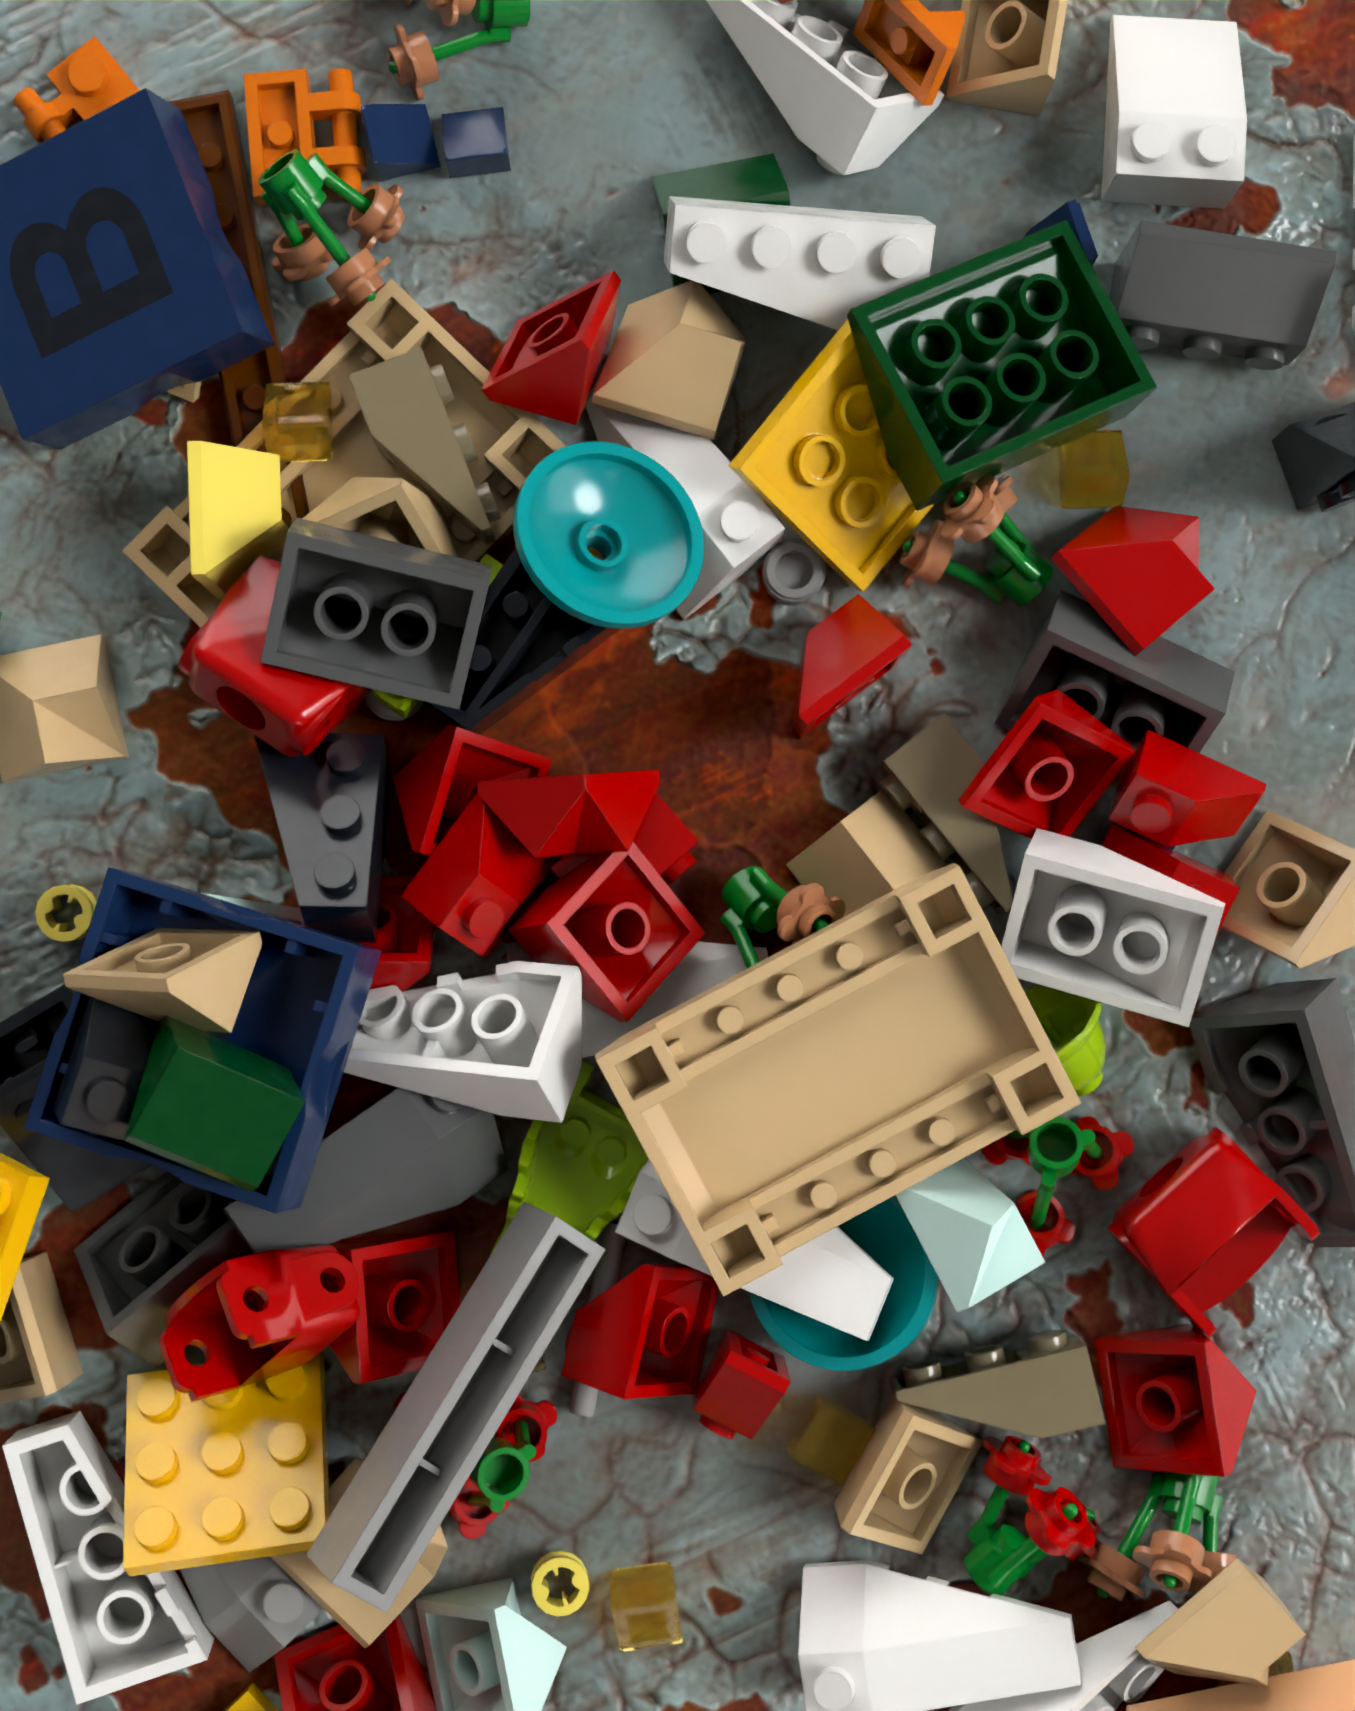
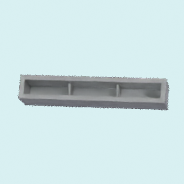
(454, 1407)

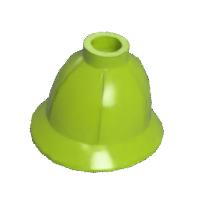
(1073, 1032)

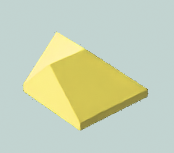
(231, 511)

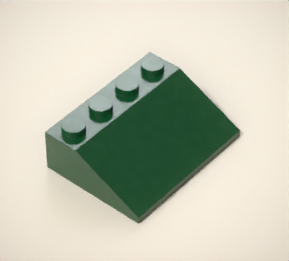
(995, 363)

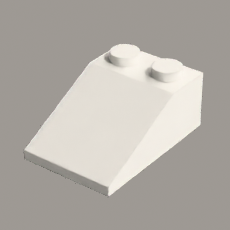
(1173, 113)
(1109, 929)

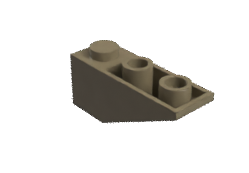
(411, 428)
(930, 778)
(1024, 1390)

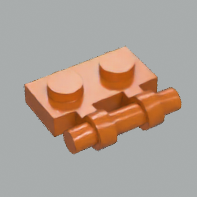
(87, 84)
(283, 118)

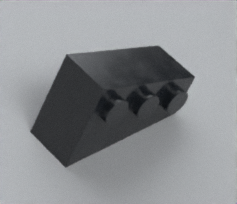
(518, 649)
(334, 828)

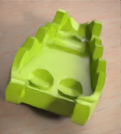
(581, 1165)

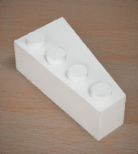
(795, 256)
(107, 1623)

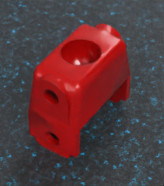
(272, 702)
(1206, 1225)
(259, 1318)

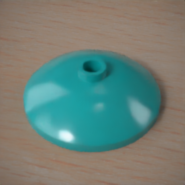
(629, 513)
(893, 1244)

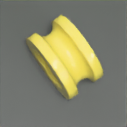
(51, 903)
(540, 1587)

